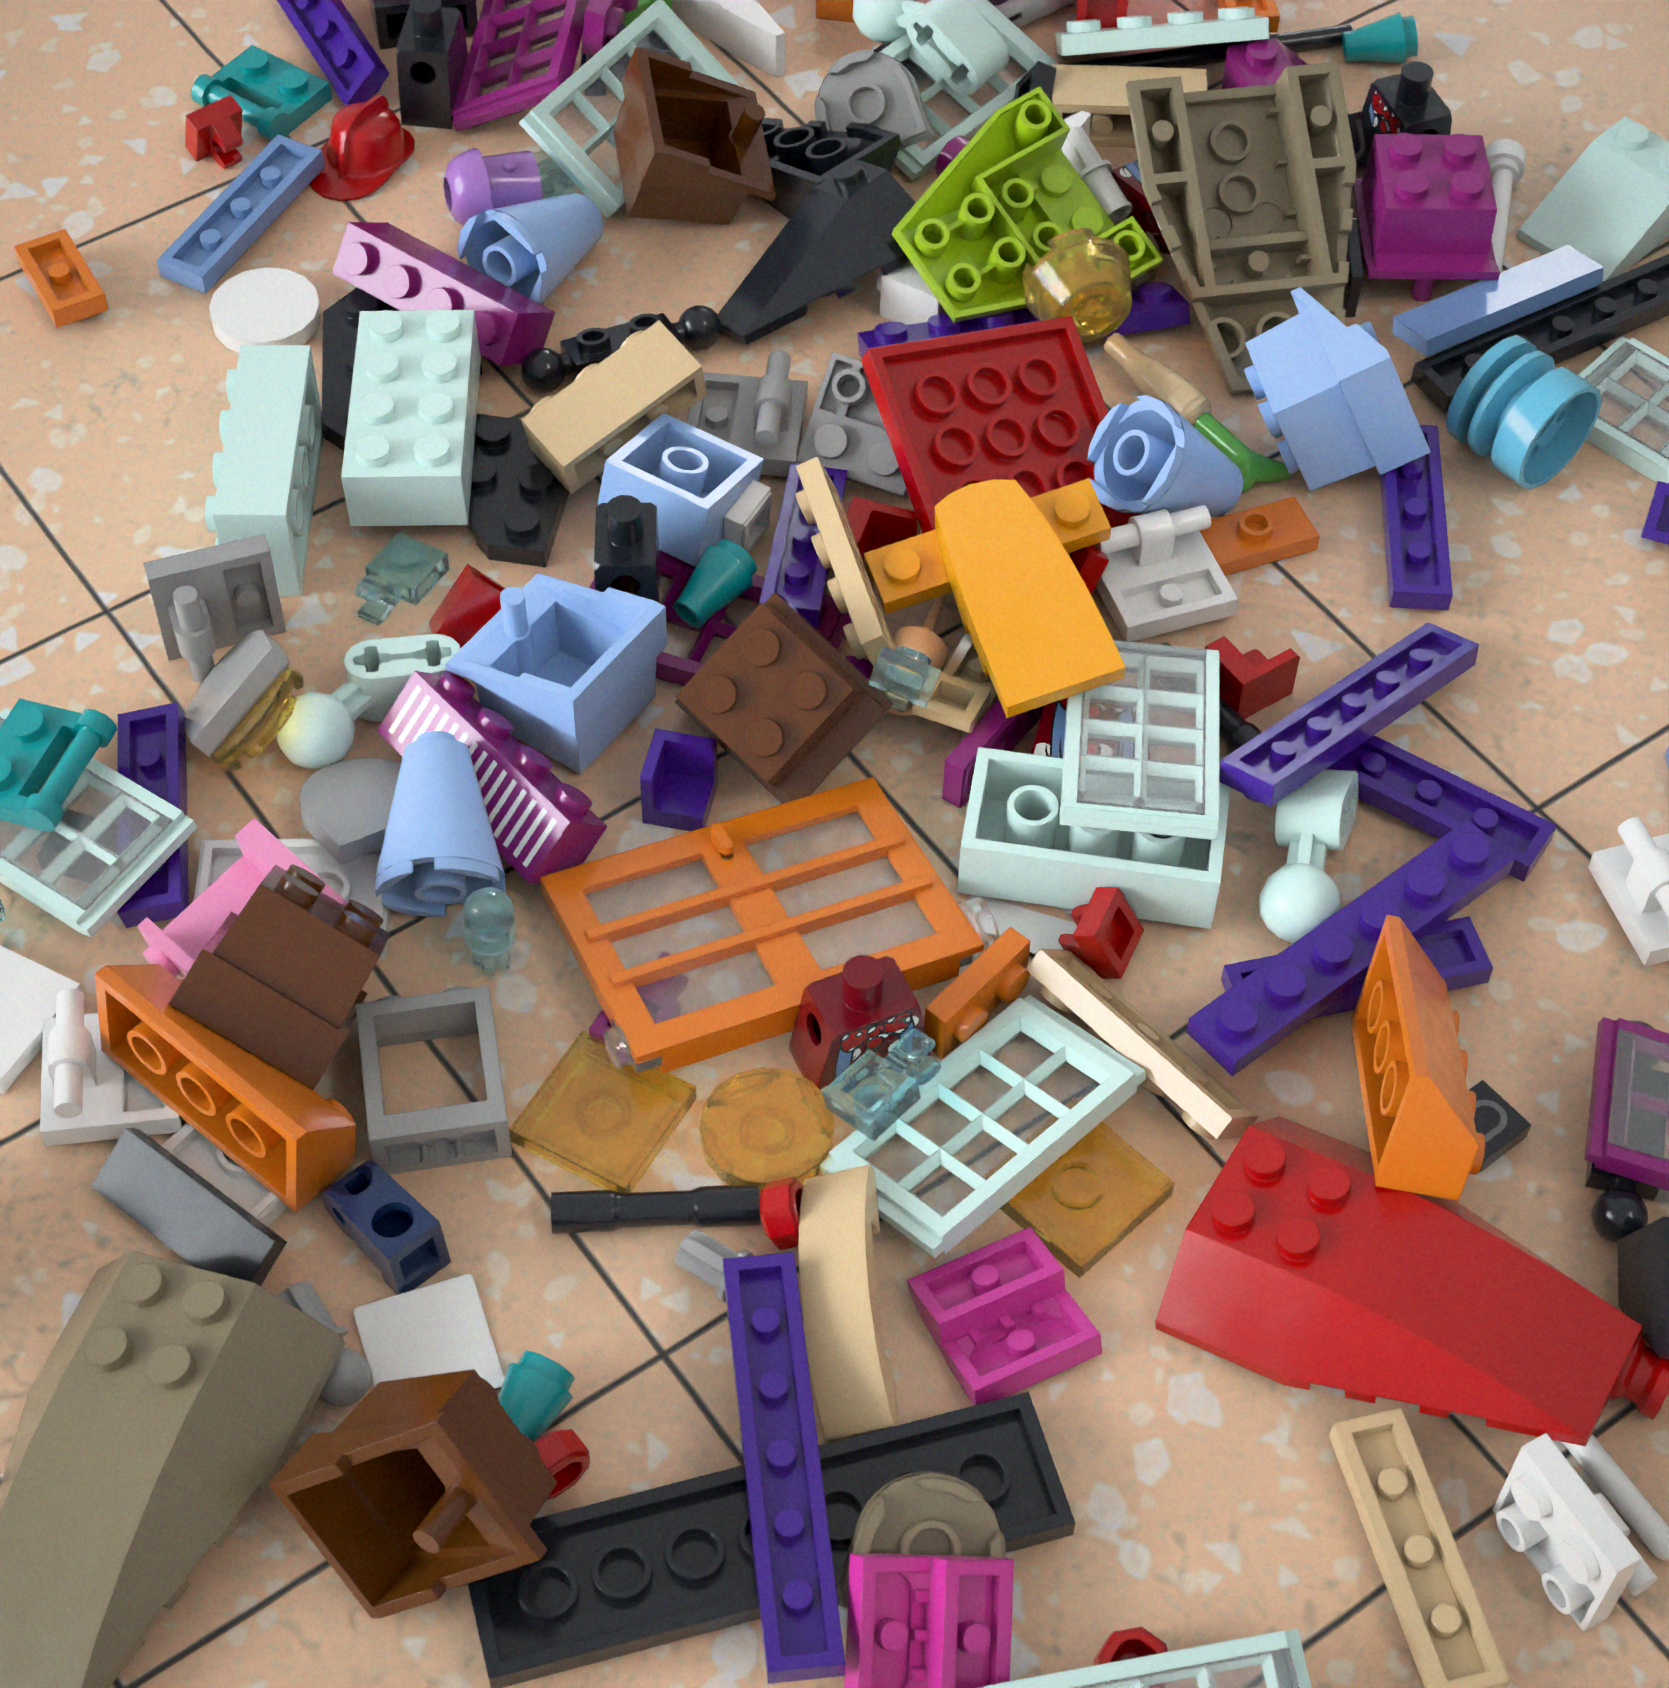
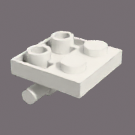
(1163, 575)
(1637, 888)
(87, 1091)
(1568, 1535)

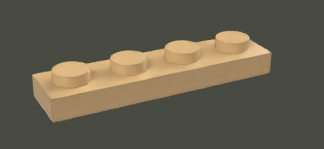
(838, 549)
(1169, 1070)
(1417, 1553)

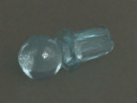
(553, 179)
(489, 928)

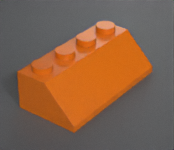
(1413, 1072)
(233, 1098)

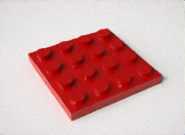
(989, 409)

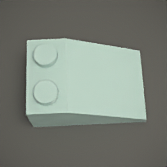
(1608, 201)

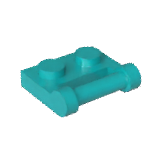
(268, 89)
(31, 746)

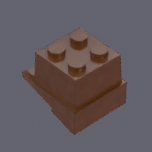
(688, 142)
(783, 700)
(286, 973)
(419, 1491)

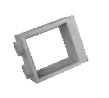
(443, 1133)

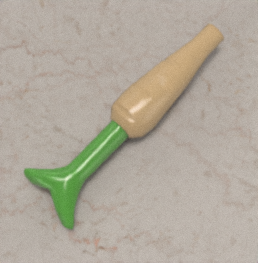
(1169, 386)

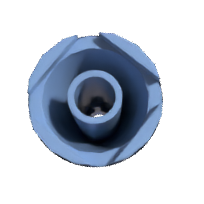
(532, 242)
(1158, 460)
(436, 831)

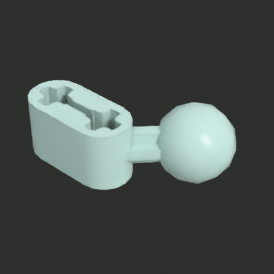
(945, 33)
(376, 673)
(1309, 823)

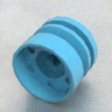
(1523, 411)

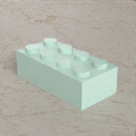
(412, 418)
(269, 457)
(1024, 855)

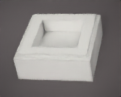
(749, 516)

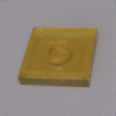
(602, 1117)
(1090, 1199)

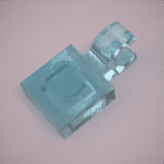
(399, 571)
(904, 676)
(880, 1089)

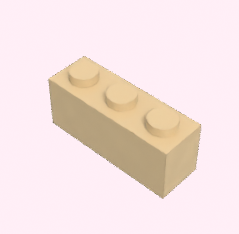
(1104, 95)
(613, 404)

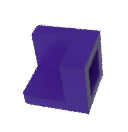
(679, 780)

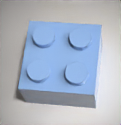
(688, 479)

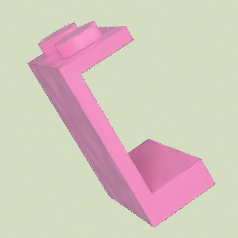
(185, 936)

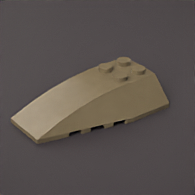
(1249, 198)
(138, 1455)

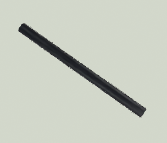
(1216, 52)

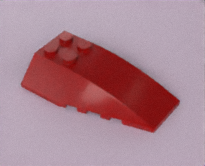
(1386, 1293)

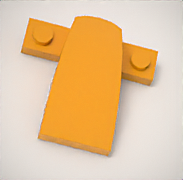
(1012, 586)

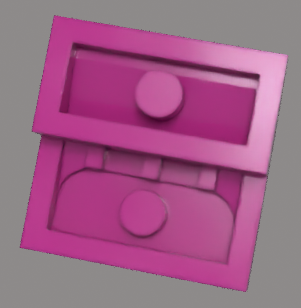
(1004, 1317)
(928, 1621)

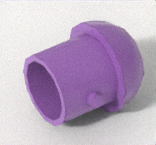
(489, 182)

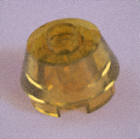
(1082, 280)

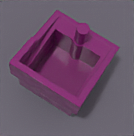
(1426, 210)

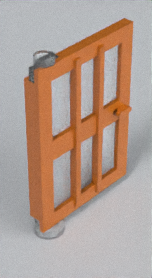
(728, 924)

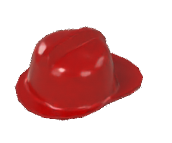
(362, 150)

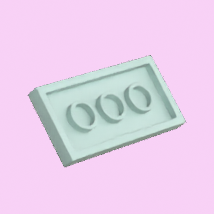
(1181, 30)

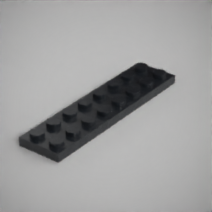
(683, 1552)

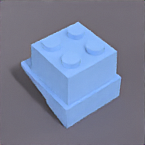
(1332, 397)
(566, 665)

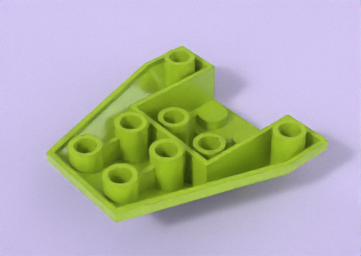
(1000, 210)

